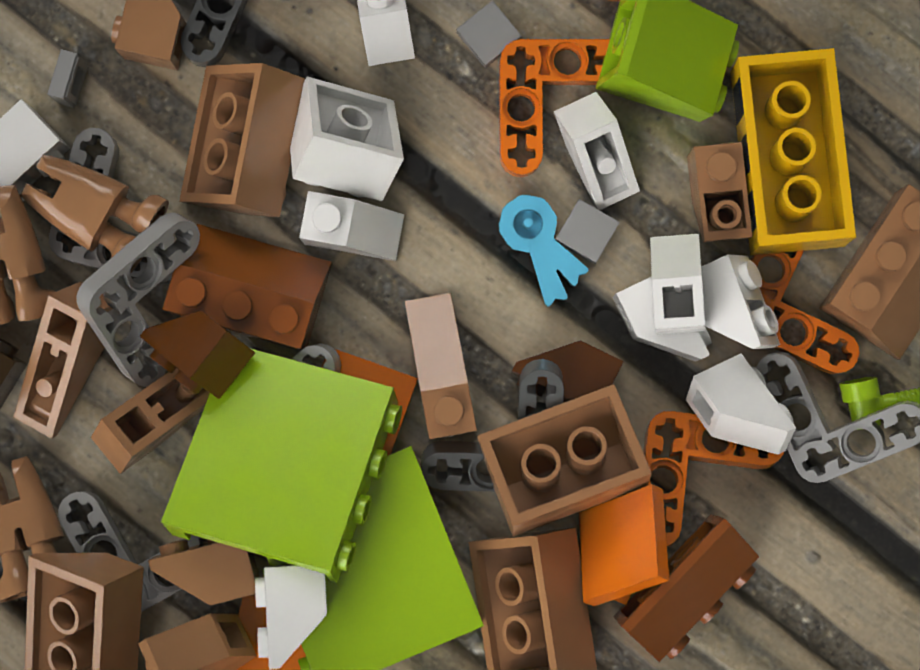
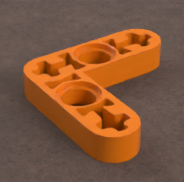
(541, 73)
(820, 359)
(691, 448)

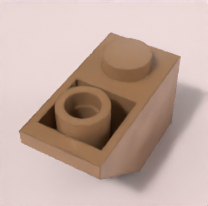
(150, 33)
(719, 191)
(207, 570)
(200, 644)

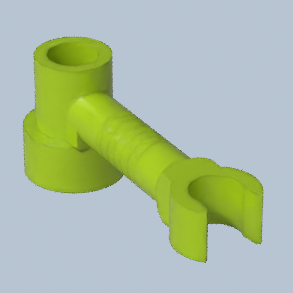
(865, 397)

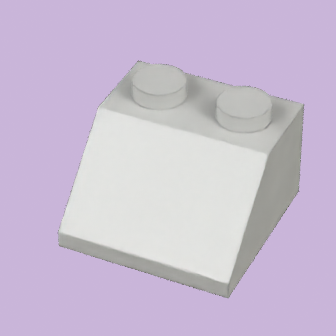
(345, 140)

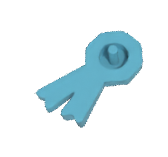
(530, 227)

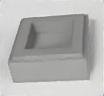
(488, 33)
(68, 78)
(587, 231)

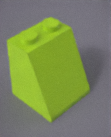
(669, 56)

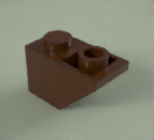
(200, 350)
(582, 367)

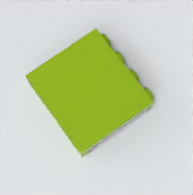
(285, 463)
(402, 583)

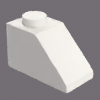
(597, 150)
(351, 226)

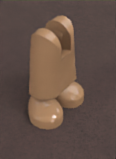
(87, 202)
(19, 259)
(24, 525)

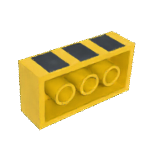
(793, 151)

